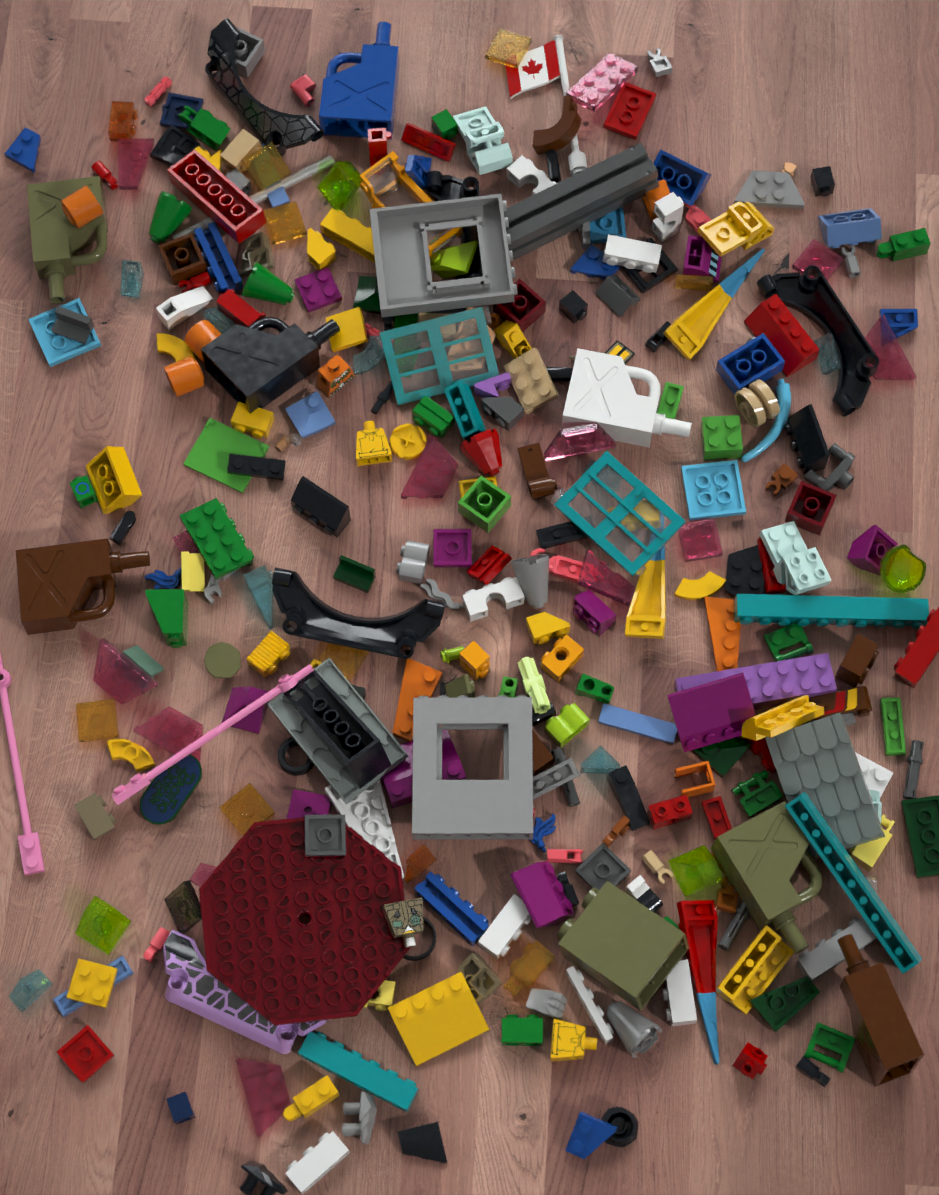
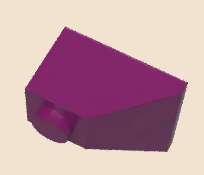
(870, 548)
(239, 699)

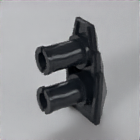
(259, 1173)

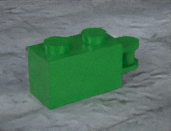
(205, 126)
(905, 245)

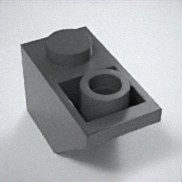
(503, 410)

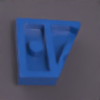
(25, 149)
(592, 265)

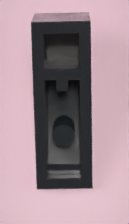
(628, 797)

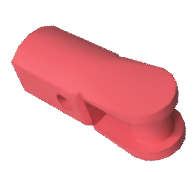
(560, 856)

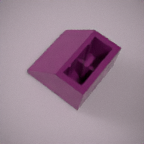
(593, 612)

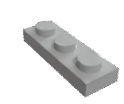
(554, 778)

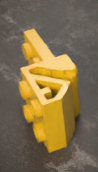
(737, 227)

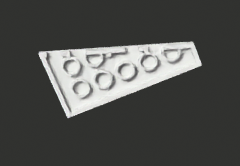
(369, 818)

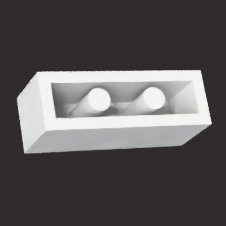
(632, 253)
(505, 928)
(680, 996)
(317, 1162)

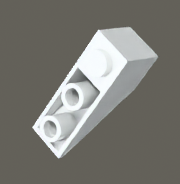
(182, 306)

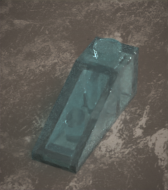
(260, 585)

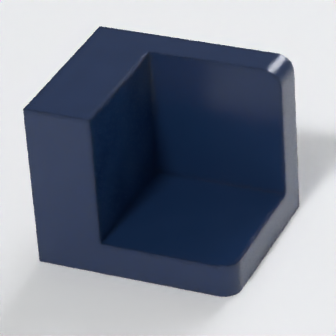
(180, 1108)

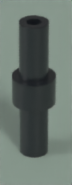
(382, 398)

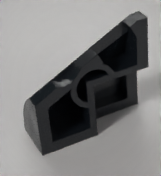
(423, 1142)

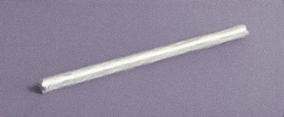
(263, 194)

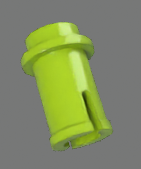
(451, 654)

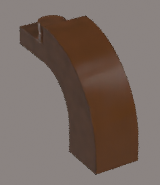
(560, 133)

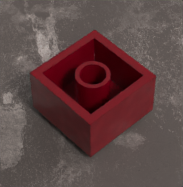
(525, 309)
(810, 508)

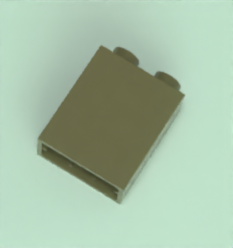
(622, 944)

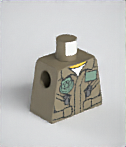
(405, 919)

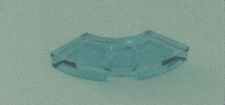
(368, 358)

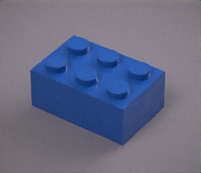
(750, 362)

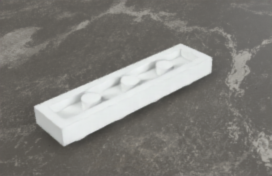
(594, 1012)

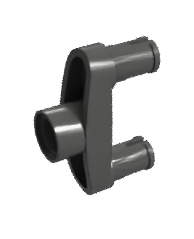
(839, 476)

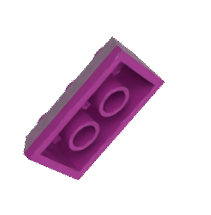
(542, 894)

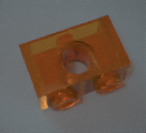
(122, 112)

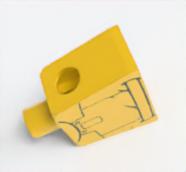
(372, 446)
(569, 1041)

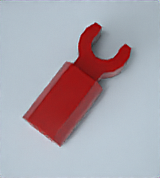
(105, 175)
(195, 282)

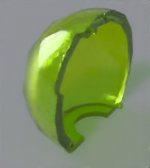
(901, 569)

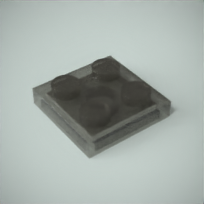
(184, 907)

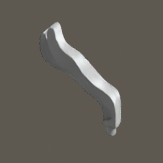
(434, 593)

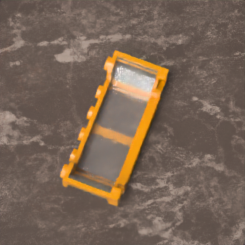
(390, 186)

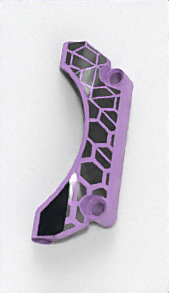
(206, 996)

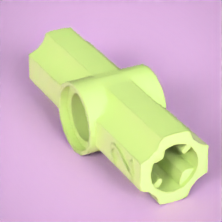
(534, 685)

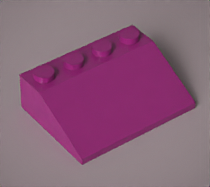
(711, 711)
(399, 780)

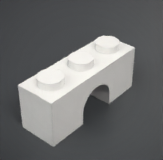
(524, 172)
(669, 218)
(507, 591)

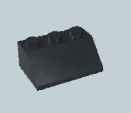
(807, 440)
(320, 507)

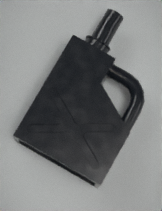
(261, 365)

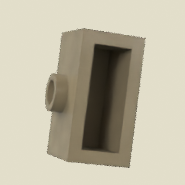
(95, 817)

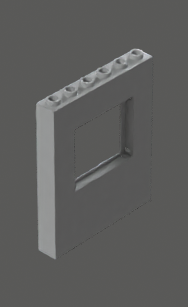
(404, 258)
(472, 806)

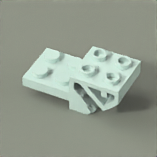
(484, 140)
(794, 563)

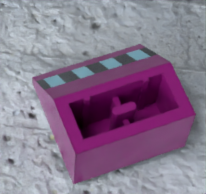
(701, 259)

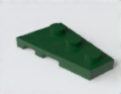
(784, 1002)

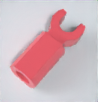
(156, 944)

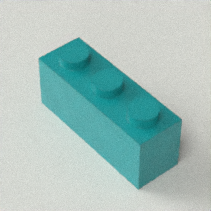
(464, 410)

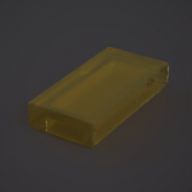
(694, 282)

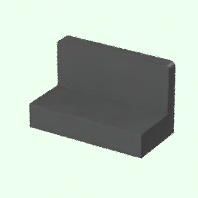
(617, 295)
(72, 325)

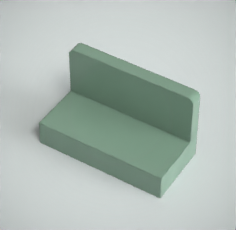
(143, 661)

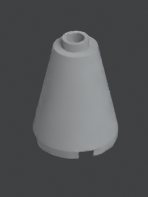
(533, 578)
(633, 1028)

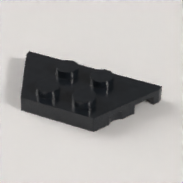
(744, 572)

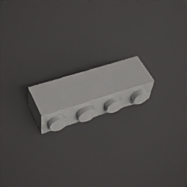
(829, 954)

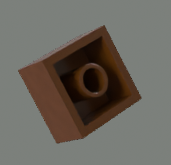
(182, 258)
(857, 661)

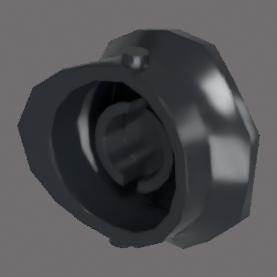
(626, 1124)

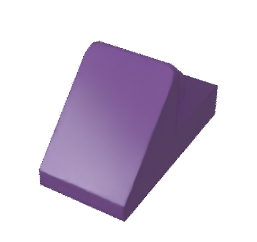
(489, 387)

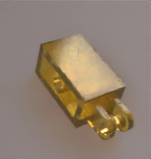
(529, 967)

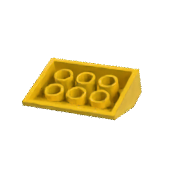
(438, 1018)

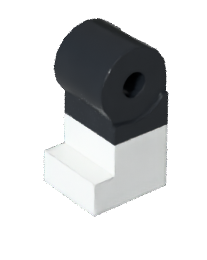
(643, 894)

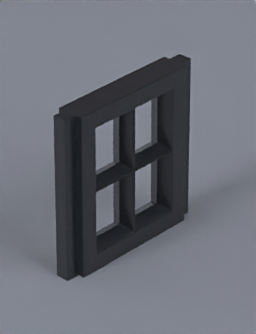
(639, 280)

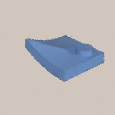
(310, 415)

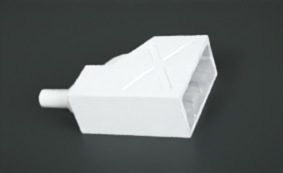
(605, 395)

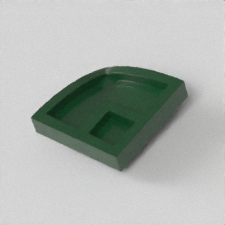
(367, 295)
(723, 755)

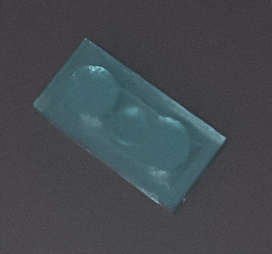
(827, 354)

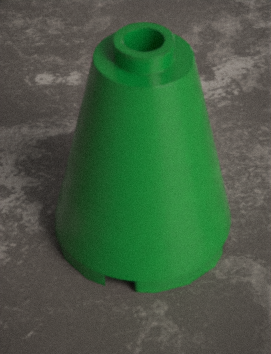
(167, 217)
(267, 287)

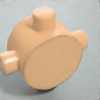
(789, 168)

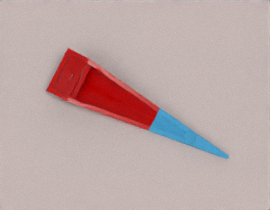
(700, 925)

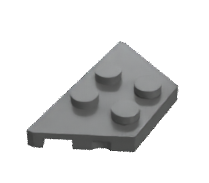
(770, 190)

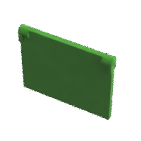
(212, 453)

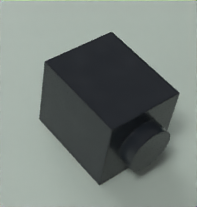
(822, 181)
(573, 307)

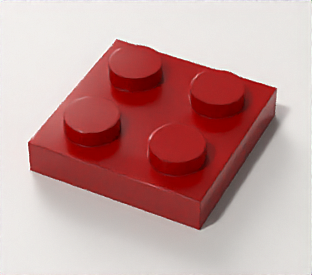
(85, 1053)

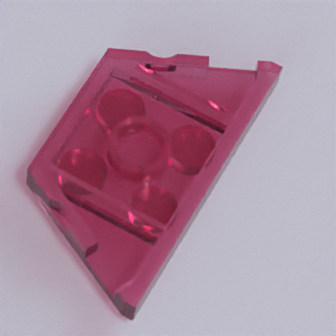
(892, 360)
(578, 441)
(431, 472)
(119, 674)
(172, 731)
(264, 1091)

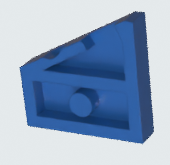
(417, 168)
(901, 320)
(588, 1135)

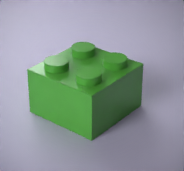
(721, 437)
(484, 504)

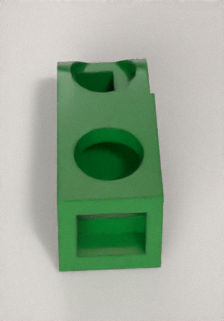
(594, 689)

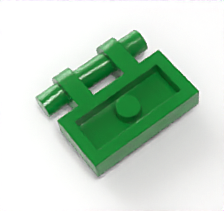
(759, 799)

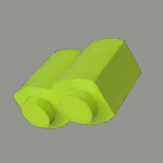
(566, 725)

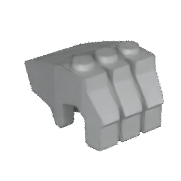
(546, 1003)

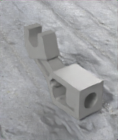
(213, 587)

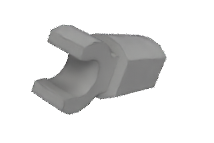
(851, 262)

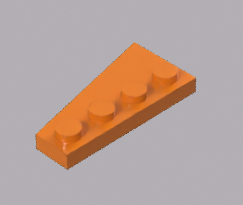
(723, 632)
(416, 682)

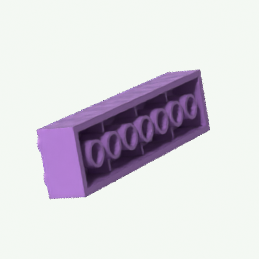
(776, 681)

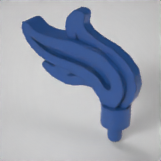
(164, 581)
(542, 829)

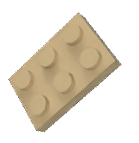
(531, 380)

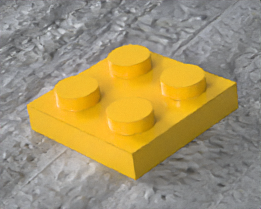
(92, 983)

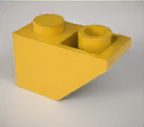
(319, 252)
(512, 339)
(545, 627)

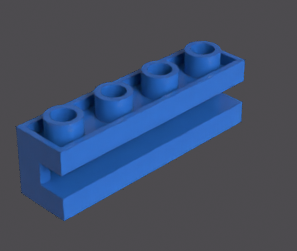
(218, 259)
(451, 908)

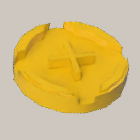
(407, 441)

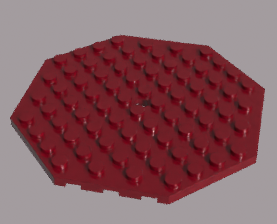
(272, 958)

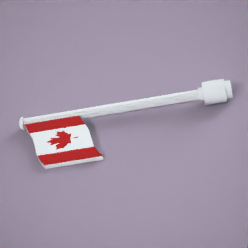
(538, 69)

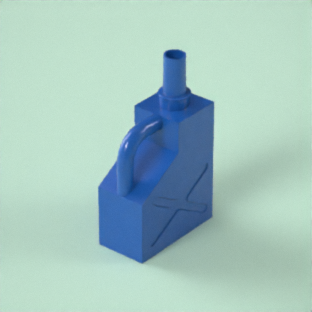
(362, 94)

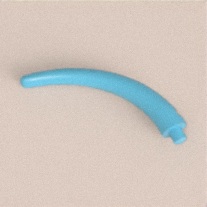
(784, 401)

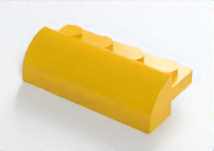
(781, 718)
(754, 969)

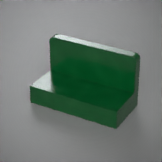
(354, 574)

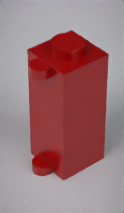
(378, 144)
(237, 309)

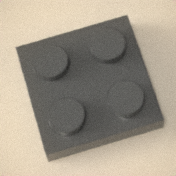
(325, 835)
(602, 867)

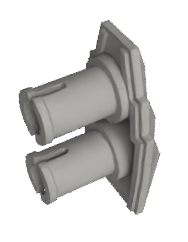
(366, 1110)

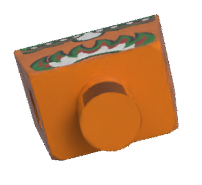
(336, 374)

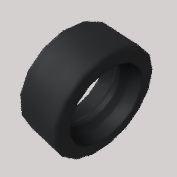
(295, 771)

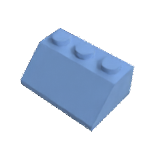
(850, 227)

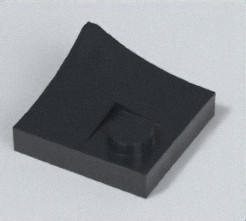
(173, 146)

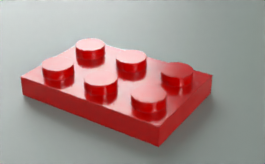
(629, 110)

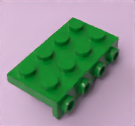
(217, 538)

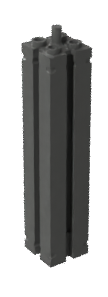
(580, 199)

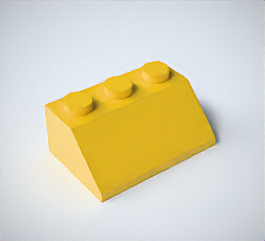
(113, 479)

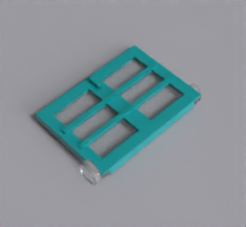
(439, 353)
(619, 514)

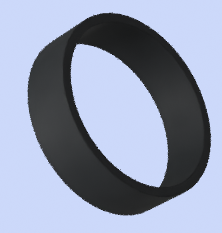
(420, 957)

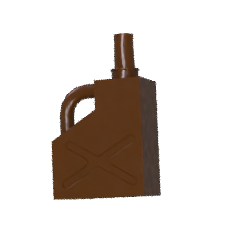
(61, 578)
(877, 1018)

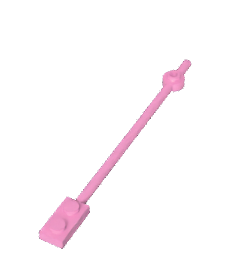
(139, 780)
(29, 842)

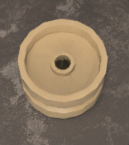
(757, 403)

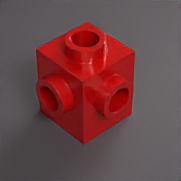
(751, 1061)

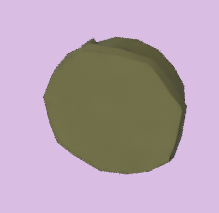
(222, 660)

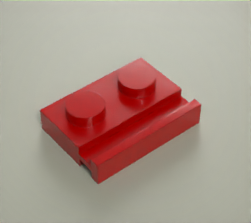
(489, 565)

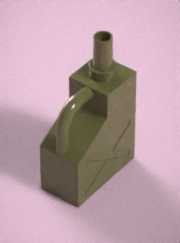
(56, 239)
(759, 864)

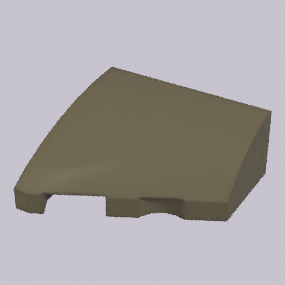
(256, 250)
(479, 977)

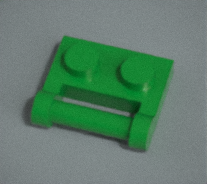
(786, 638)
(833, 1041)

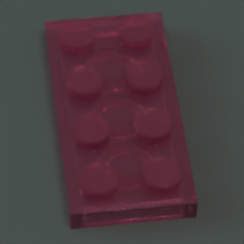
(602, 81)

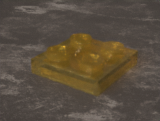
(284, 223)

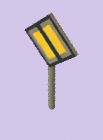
(618, 349)

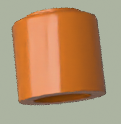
(81, 207)
(200, 335)
(184, 376)

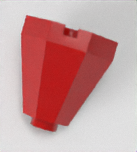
(484, 452)

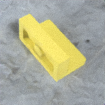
(192, 572)

